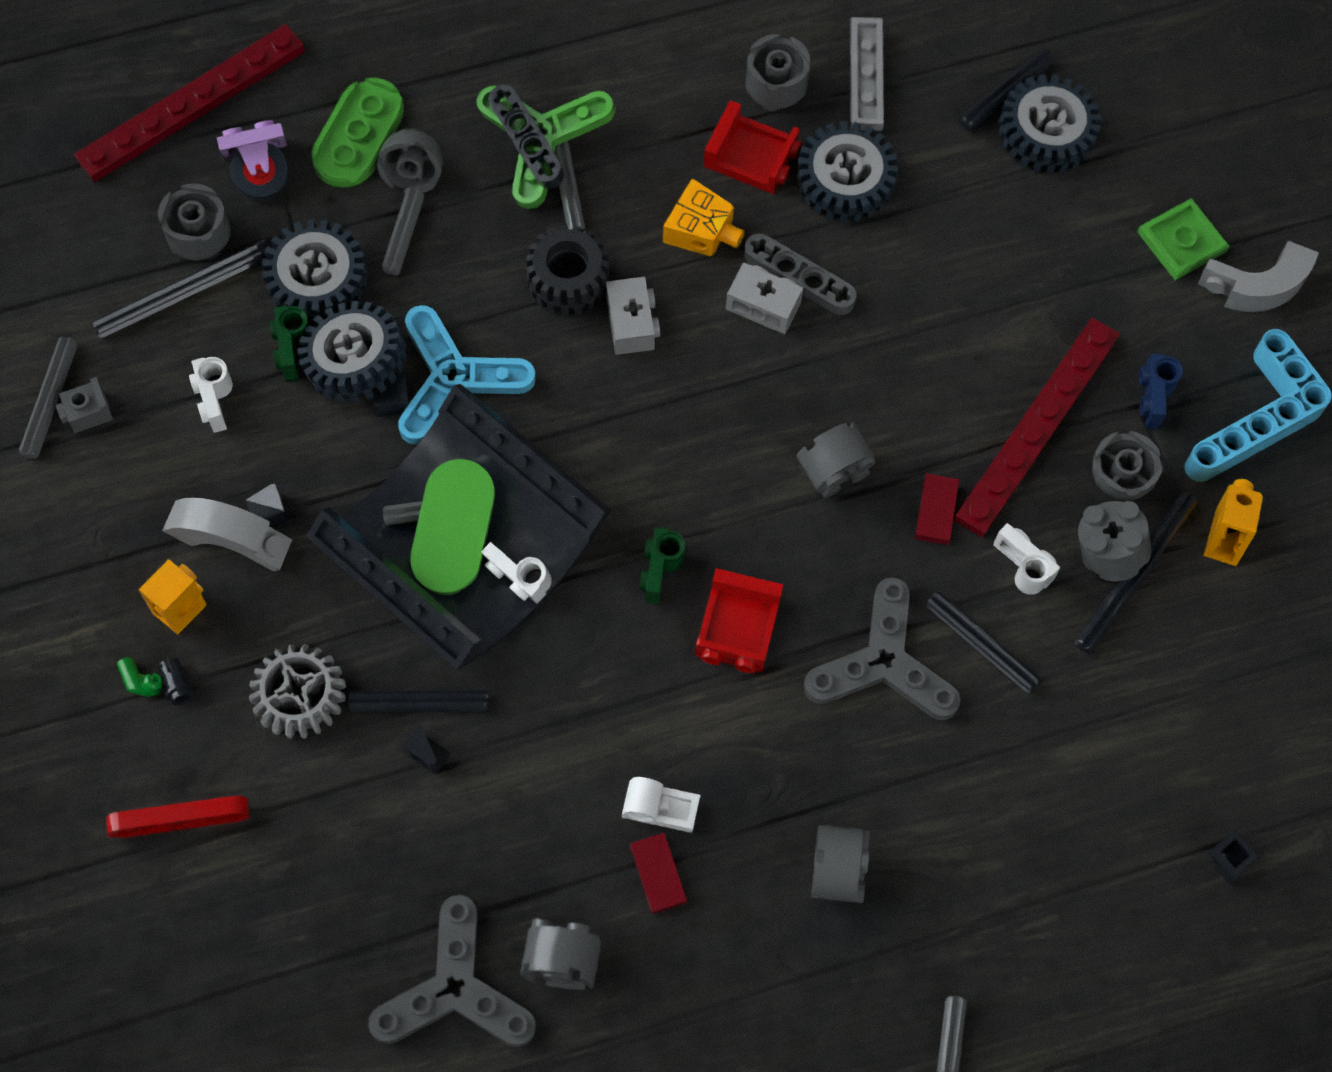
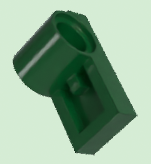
(288, 339)
(652, 579)

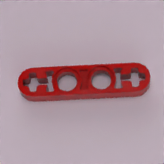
(177, 817)

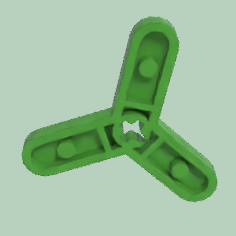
(560, 126)

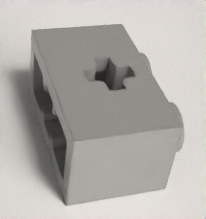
(748, 297)
(628, 332)

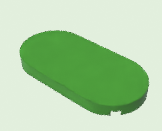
(356, 132)
(452, 526)

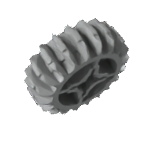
(284, 697)

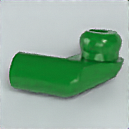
(138, 683)

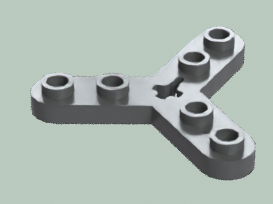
(905, 673)
(478, 1001)

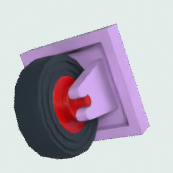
(256, 162)

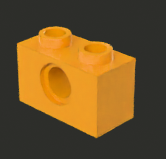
(173, 595)

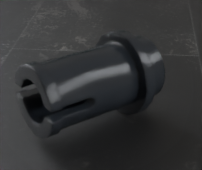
(177, 687)

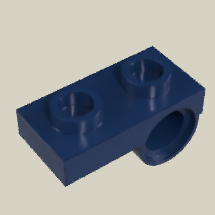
(1157, 389)

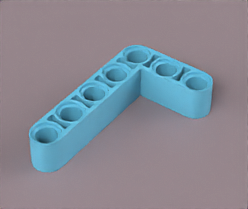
(1268, 418)

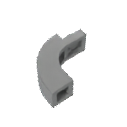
(1264, 289)
(221, 524)

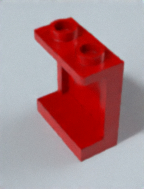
(751, 150)
(738, 621)

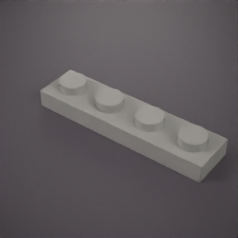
(866, 72)

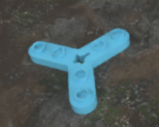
(440, 356)

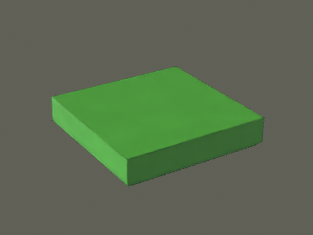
(1183, 239)

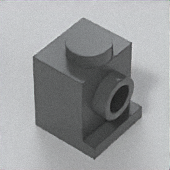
(84, 406)

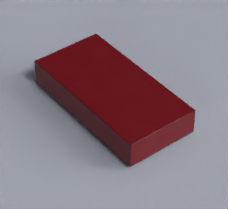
(937, 509)
(658, 873)

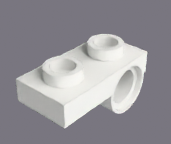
(211, 390)
(1022, 552)
(501, 565)
(661, 806)

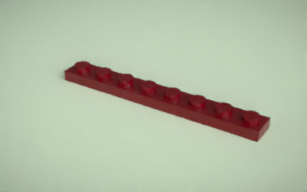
(189, 103)
(1036, 428)

